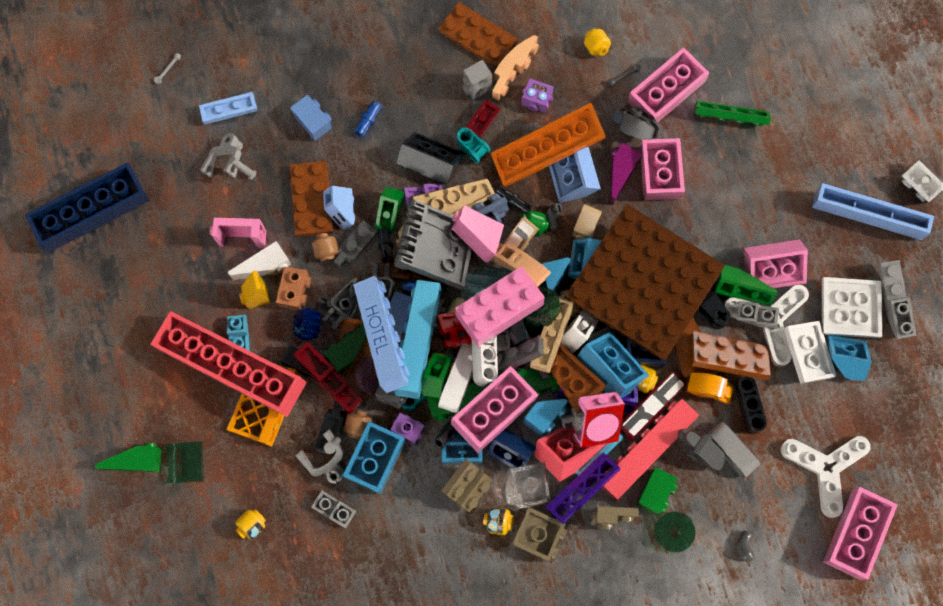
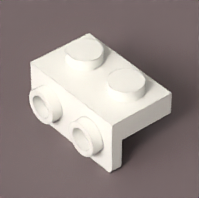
(923, 181)

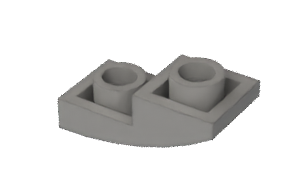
(757, 315)
(333, 509)

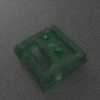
(191, 462)

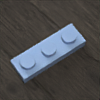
(228, 108)

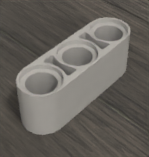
(734, 450)

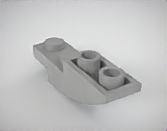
(894, 299)

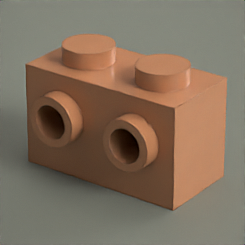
(293, 288)

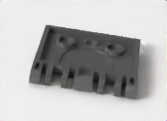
(434, 246)

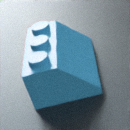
(612, 365)

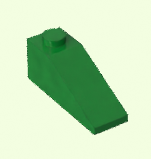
(741, 285)
(137, 459)

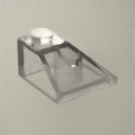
(526, 486)

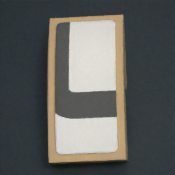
(522, 234)

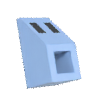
(339, 205)

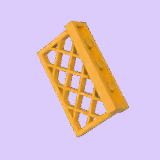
(269, 428)

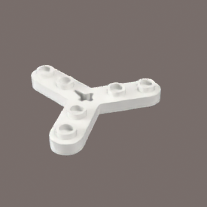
(776, 338)
(828, 482)

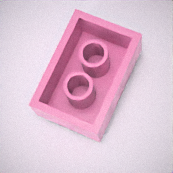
(662, 169)

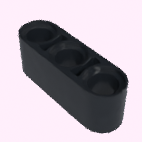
(750, 414)

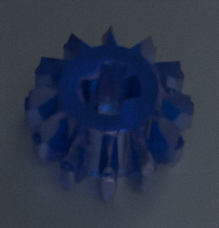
(307, 323)

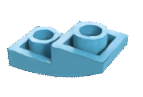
(238, 330)

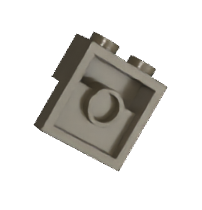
(467, 485)
(608, 517)
(539, 535)

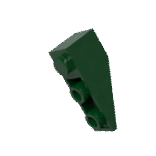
(347, 351)

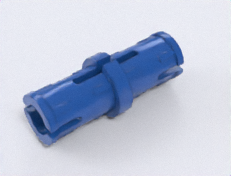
(367, 118)

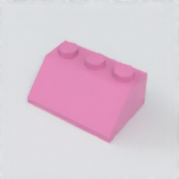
(778, 263)

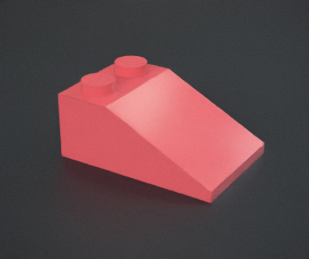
(563, 453)

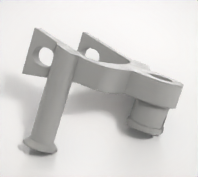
(231, 146)
(330, 467)

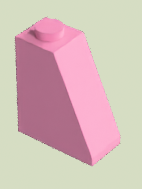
(478, 232)

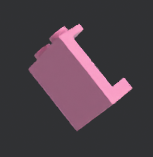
(238, 228)

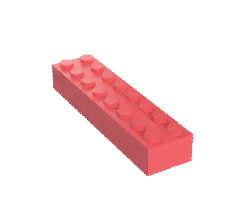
(229, 363)

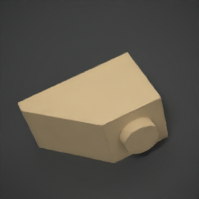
(586, 222)

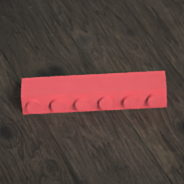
(650, 448)

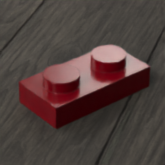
(483, 118)

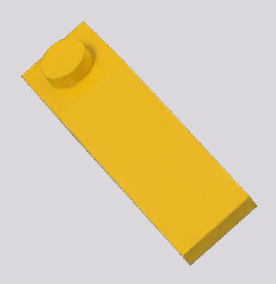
(254, 291)

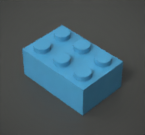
(374, 457)

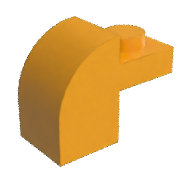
(710, 386)

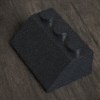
(429, 158)

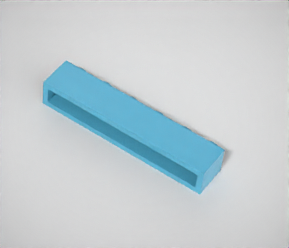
(419, 334)

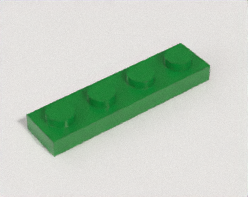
(739, 114)

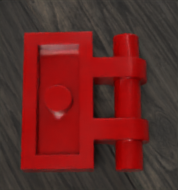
(451, 325)

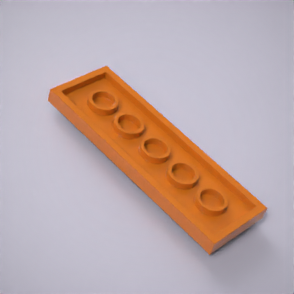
(548, 145)

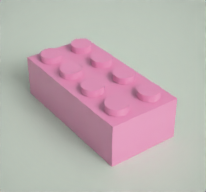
(668, 85)
(499, 306)
(494, 409)
(860, 533)

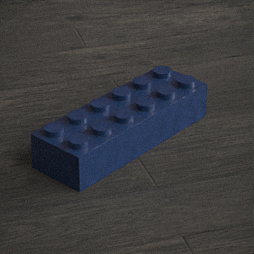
(87, 207)

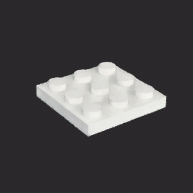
(852, 307)

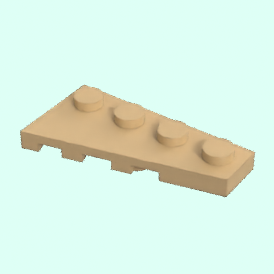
(456, 197)

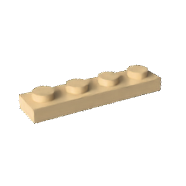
(552, 338)

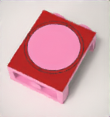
(601, 419)

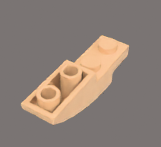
(513, 63)
(513, 258)

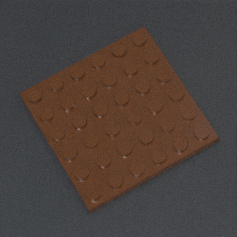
(645, 282)

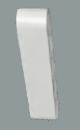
(485, 365)
(458, 380)

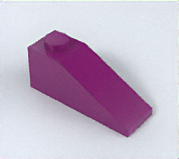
(623, 164)

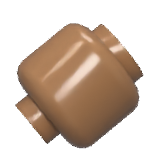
(325, 247)
(356, 423)

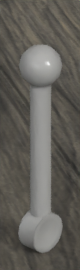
(158, 80)

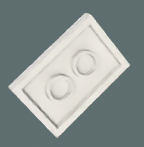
(809, 352)

